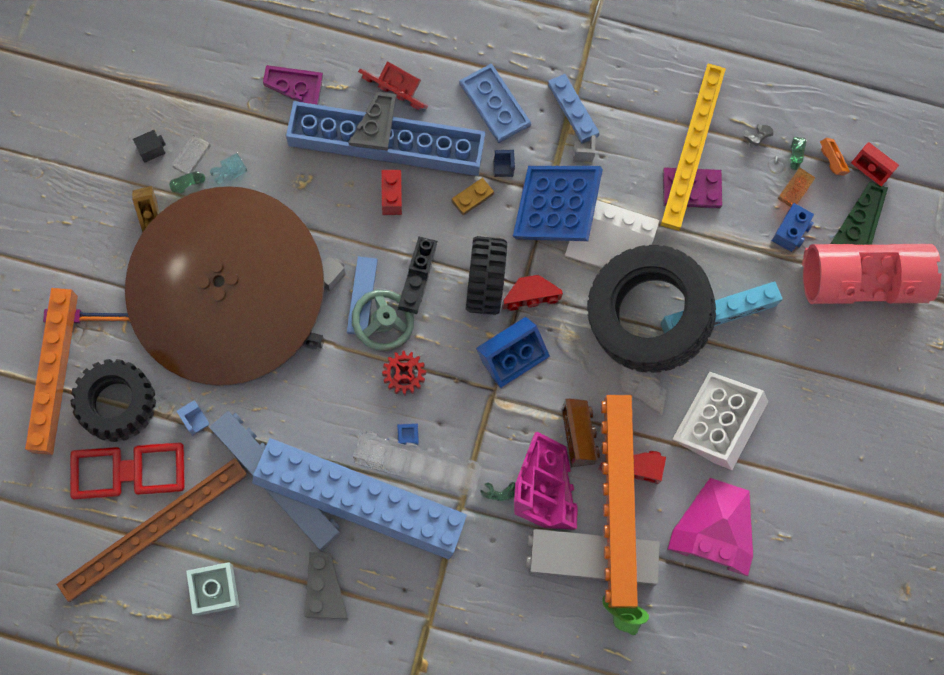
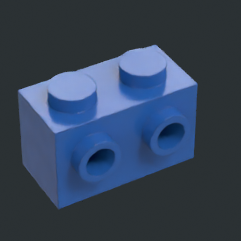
(793, 227)

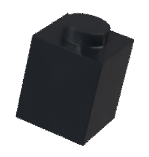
(150, 145)

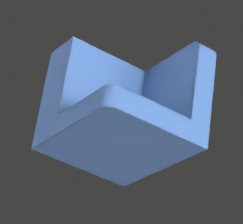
(193, 418)

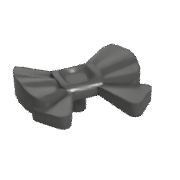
(763, 132)

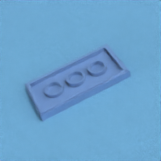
(495, 103)

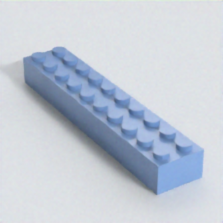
(409, 144)
(359, 498)

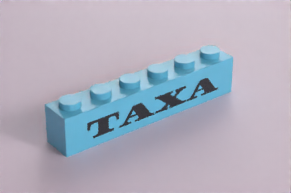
(736, 305)

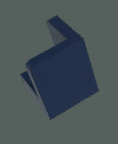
(504, 163)

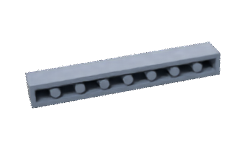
(249, 452)

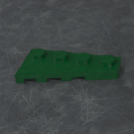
(863, 218)

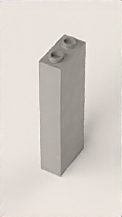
(583, 556)

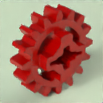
(408, 366)

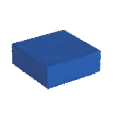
(408, 433)

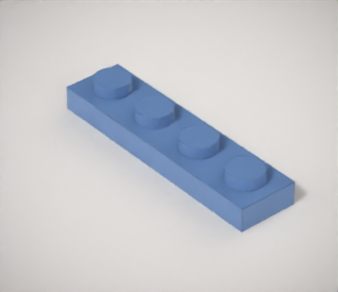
(573, 108)

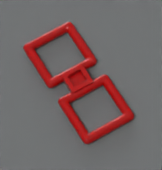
(126, 471)

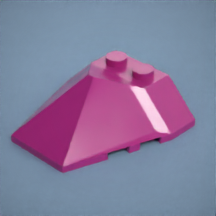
(544, 486)
(717, 527)

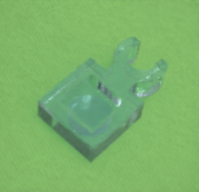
(230, 167)

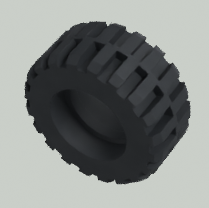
(486, 275)
(95, 382)

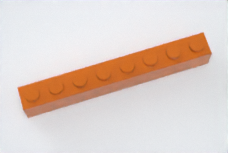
(51, 371)

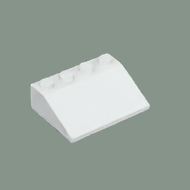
(612, 233)
(721, 419)

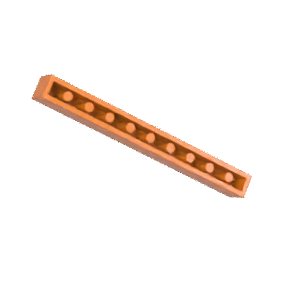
(619, 502)

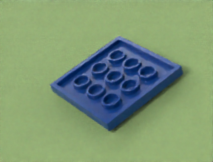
(558, 203)

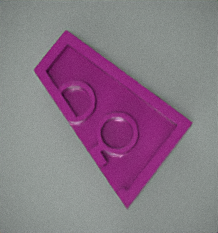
(294, 83)

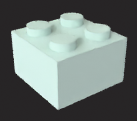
(212, 589)

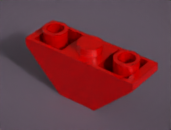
(531, 292)

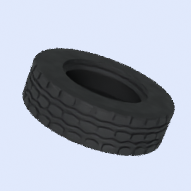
(637, 267)

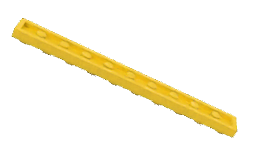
(693, 147)

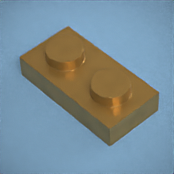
(472, 196)

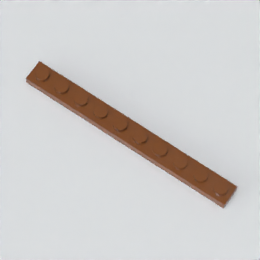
(151, 530)

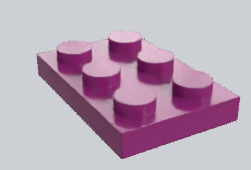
(705, 190)

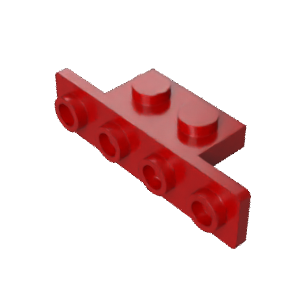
(397, 81)

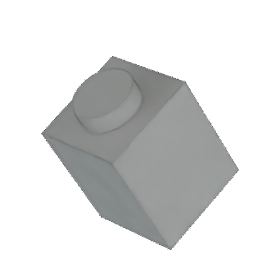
(333, 272)

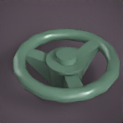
(382, 320)

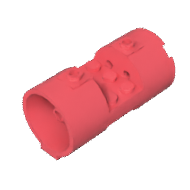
(871, 273)

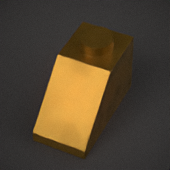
(145, 205)

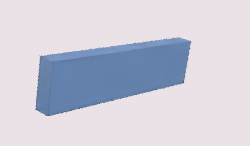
(363, 283)

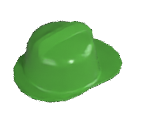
(627, 619)

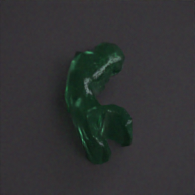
(798, 148)
(181, 183)
(505, 494)

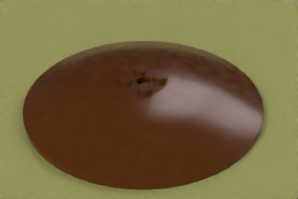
(267, 293)

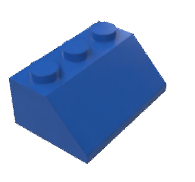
(513, 351)

